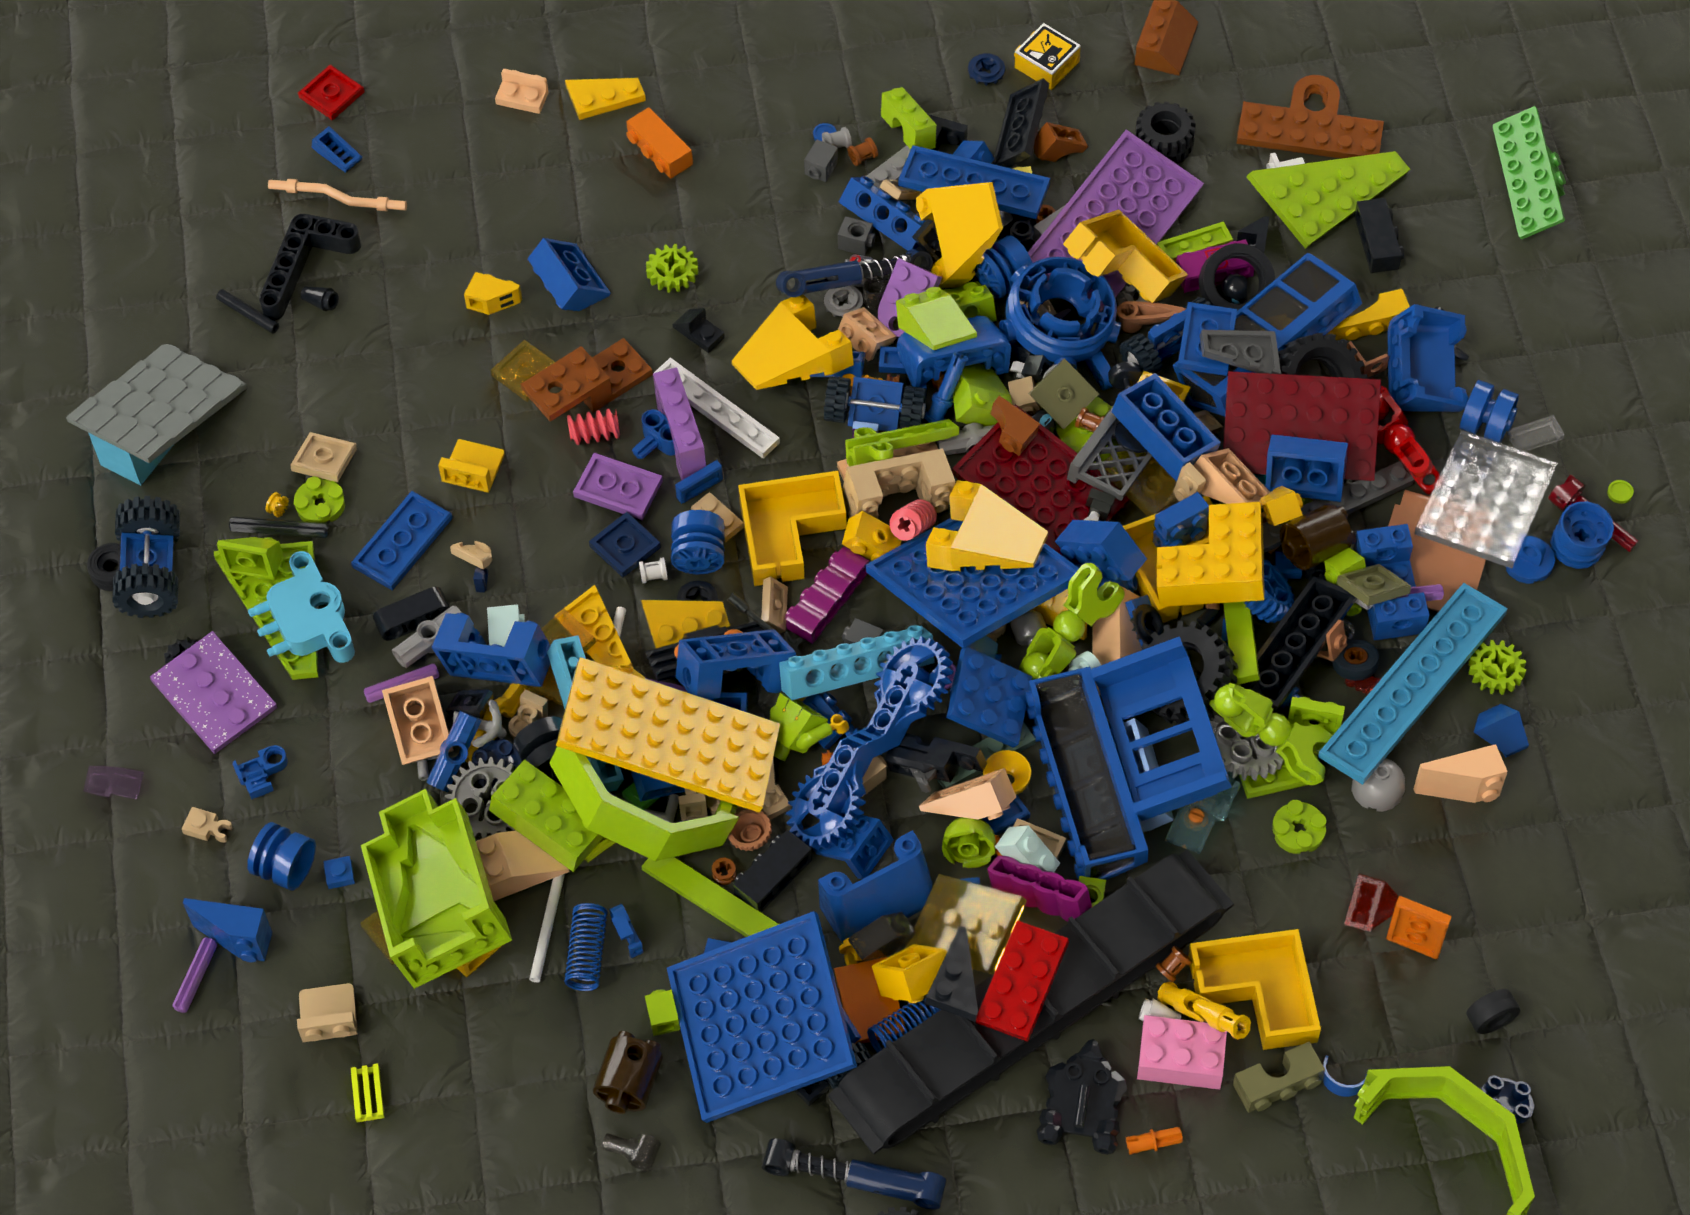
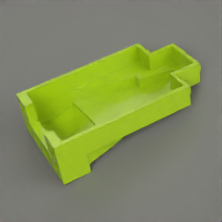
(432, 889)

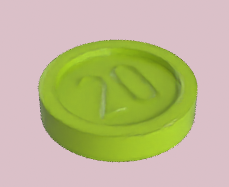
(1620, 491)

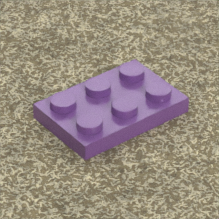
(618, 486)

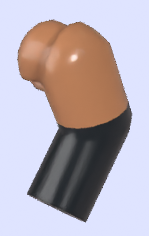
(1211, 613)

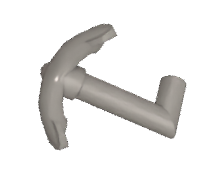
(493, 728)

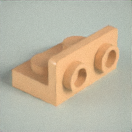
(522, 91)
(865, 332)

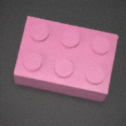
(1181, 1052)

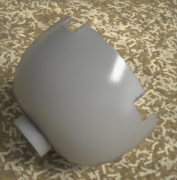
(1382, 789)

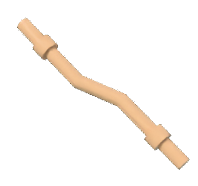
(294, 186)

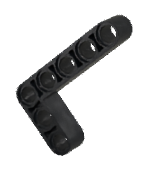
(303, 234)

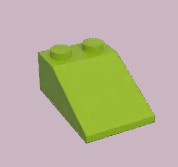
(933, 318)
(976, 394)

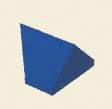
(1502, 727)

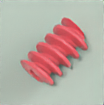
(593, 426)
(913, 519)

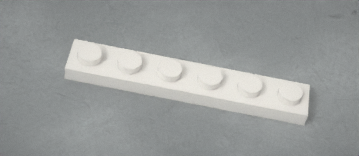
(724, 412)

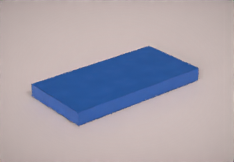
(401, 540)

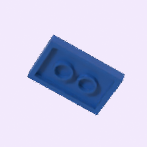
(1200, 318)

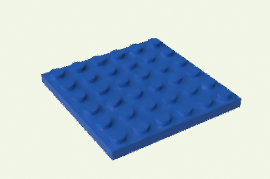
(970, 600)
(761, 1017)

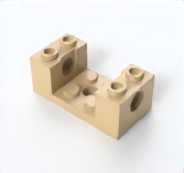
(924, 471)

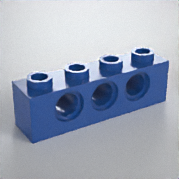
(856, 200)

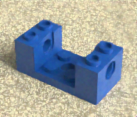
(1393, 549)
(466, 654)
(704, 659)

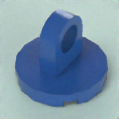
(1533, 561)

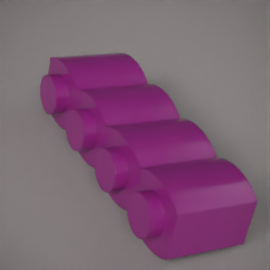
(827, 595)
(1041, 889)

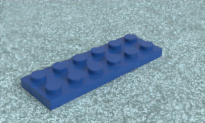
(1014, 189)

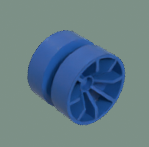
(1496, 414)

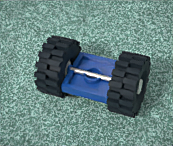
(147, 538)

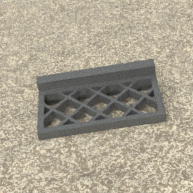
(1091, 452)

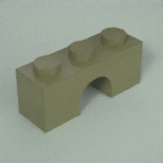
(1259, 1089)

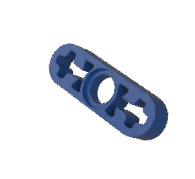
(1098, 366)

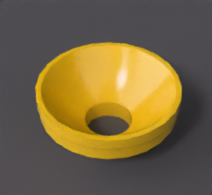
(1014, 764)

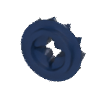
(990, 62)

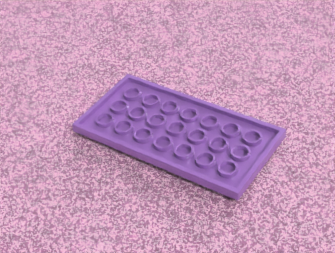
(1130, 179)

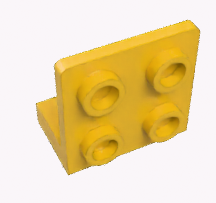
(471, 465)

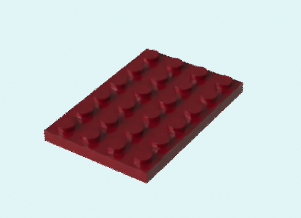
(1302, 408)
(1034, 480)

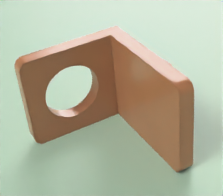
(1366, 369)
(1336, 642)

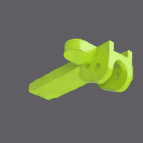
(872, 446)

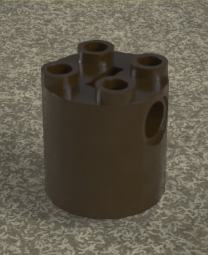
(1316, 536)
(627, 1073)

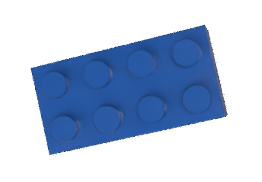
(1163, 424)

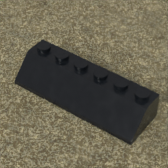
(1299, 639)

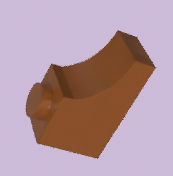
(1057, 141)
(1016, 426)

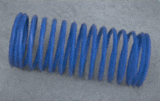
(580, 975)
(871, 1035)

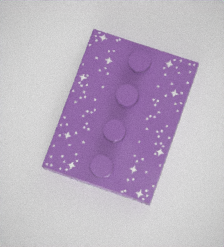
(213, 692)

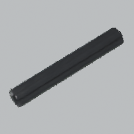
(278, 527)

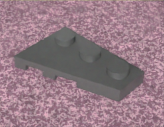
(1243, 349)

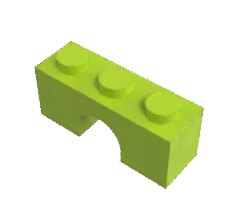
(902, 110)

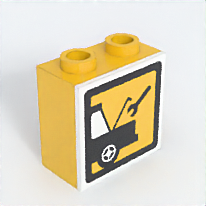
(1047, 55)

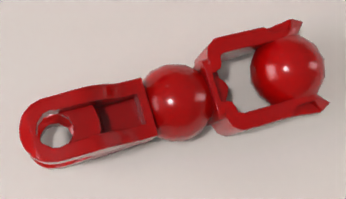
(1401, 441)

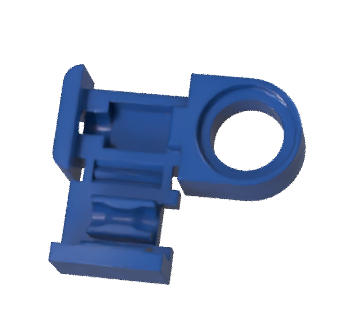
(254, 772)
(625, 929)

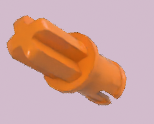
(1154, 1140)

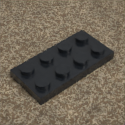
(1021, 124)

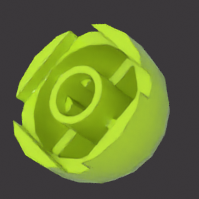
(969, 842)

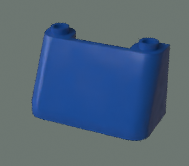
(1424, 360)
(924, 363)
(894, 889)

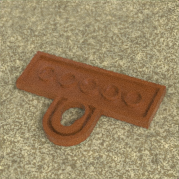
(1307, 130)

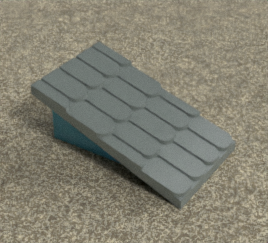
(151, 409)

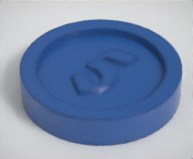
(821, 128)

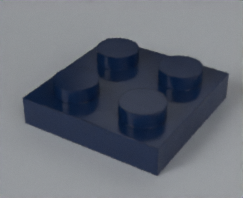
(624, 544)

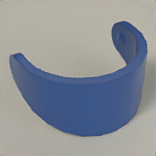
(1338, 1088)

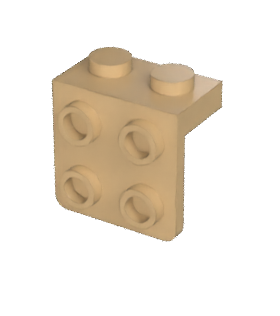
(327, 1012)

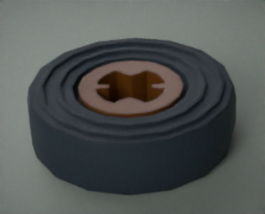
(1364, 660)

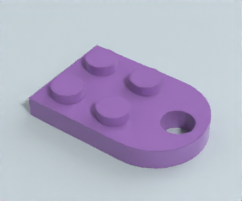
(904, 280)

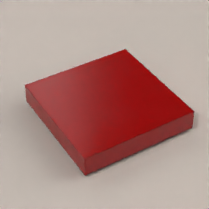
(331, 92)

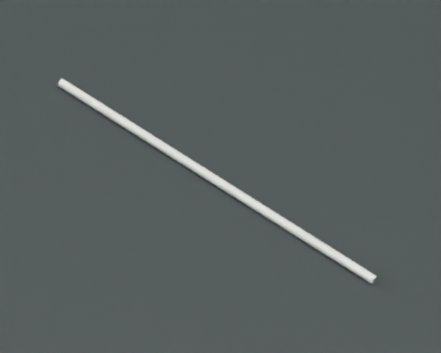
(557, 882)

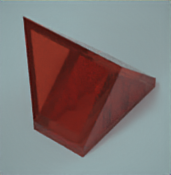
(1371, 903)

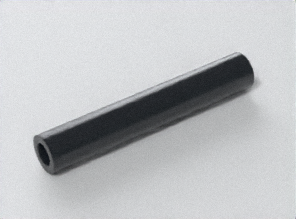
(247, 311)

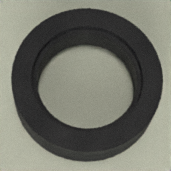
(1239, 251)

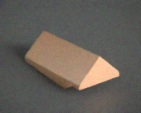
(1114, 635)

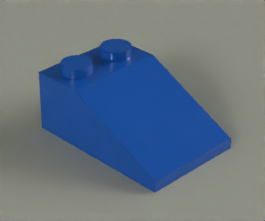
(235, 927)

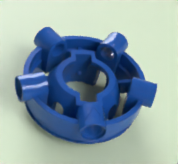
(1061, 339)

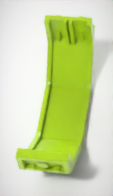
(631, 825)
(1466, 1100)

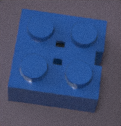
(1181, 522)

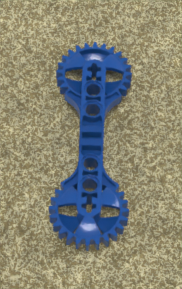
(839, 783)

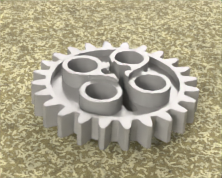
(1243, 754)
(467, 794)

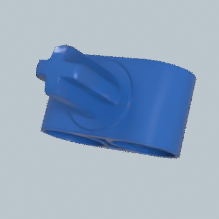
(655, 436)

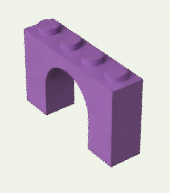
(674, 404)

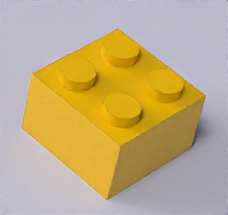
(909, 972)

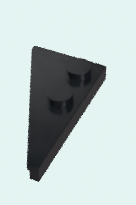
(954, 983)

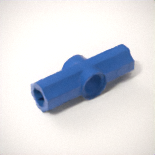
(461, 735)

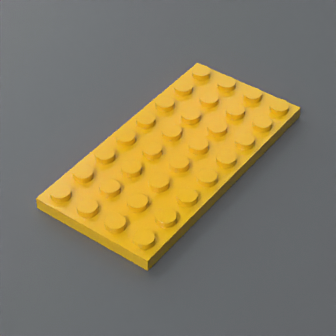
(668, 734)

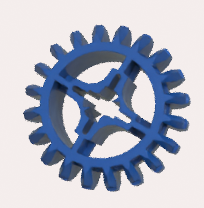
(1277, 596)

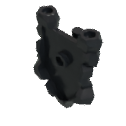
(1083, 1100)

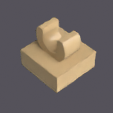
(533, 706)
(775, 803)
(692, 805)

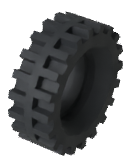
(1323, 349)
(1217, 665)

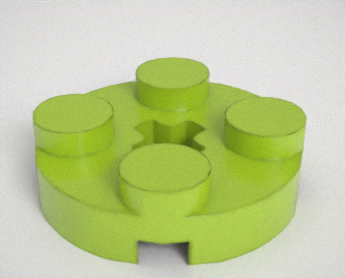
(319, 488)
(1302, 841)

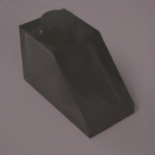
(883, 936)

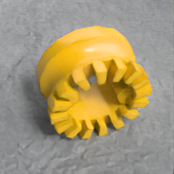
(276, 504)

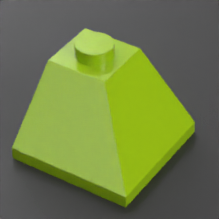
(251, 556)

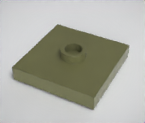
(1063, 393)
(1373, 584)

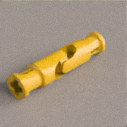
(1203, 1010)

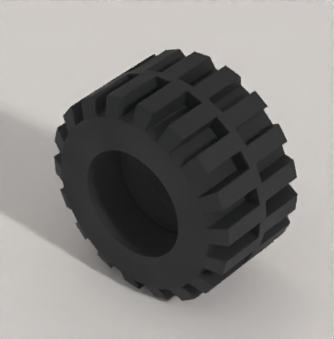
(1169, 119)

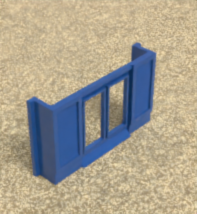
(1143, 684)

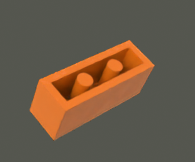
(659, 143)

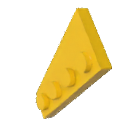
(594, 617)

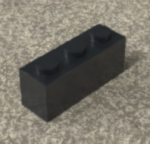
(1378, 235)
(772, 871)

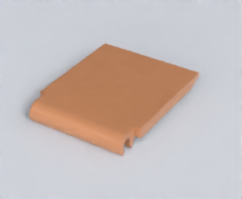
(1433, 561)

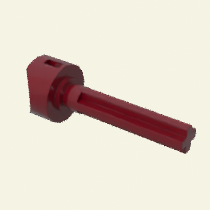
(1571, 492)

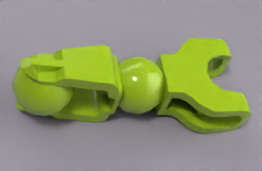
(1084, 606)
(1252, 715)

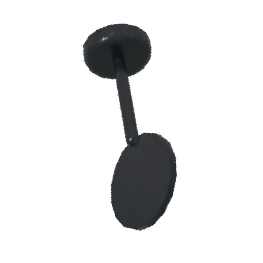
(1122, 377)

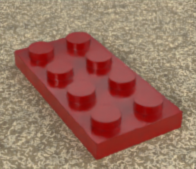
(1022, 980)

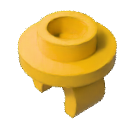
(851, 955)

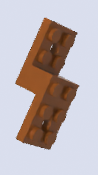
(586, 379)

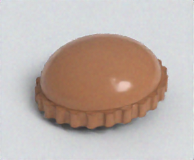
(751, 830)

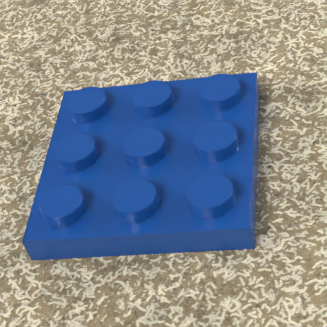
(989, 697)

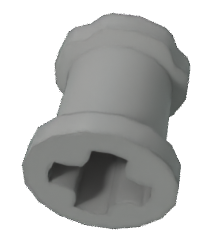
(838, 139)

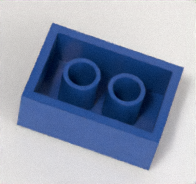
(1102, 544)

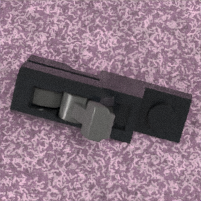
(934, 760)

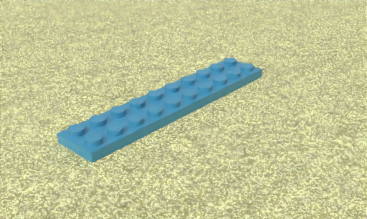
(1412, 683)

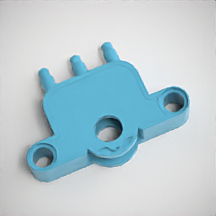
(296, 617)

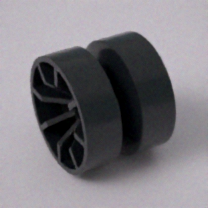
(538, 743)

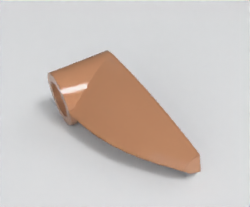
(1137, 313)

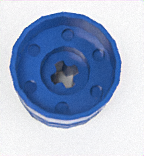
(1001, 264)
(1582, 534)
(697, 542)
(281, 856)

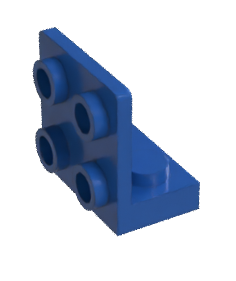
(863, 847)

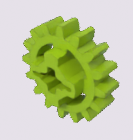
(672, 268)
(1497, 666)

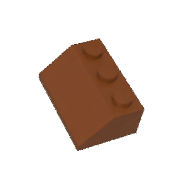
(1166, 37)

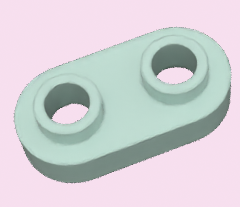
(1084, 660)

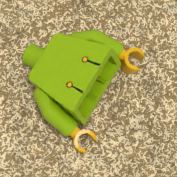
(801, 726)

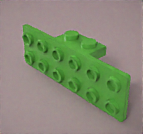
(1530, 172)

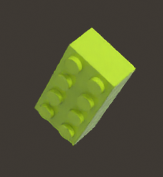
(544, 815)

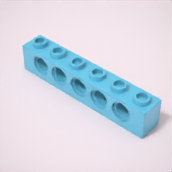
(846, 672)

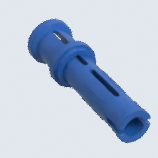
(943, 398)

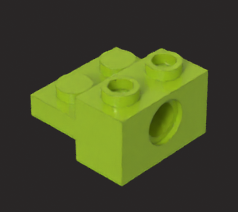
(974, 300)
(1327, 714)

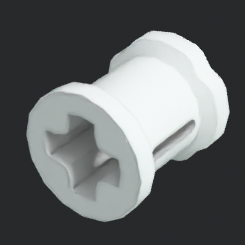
(653, 570)

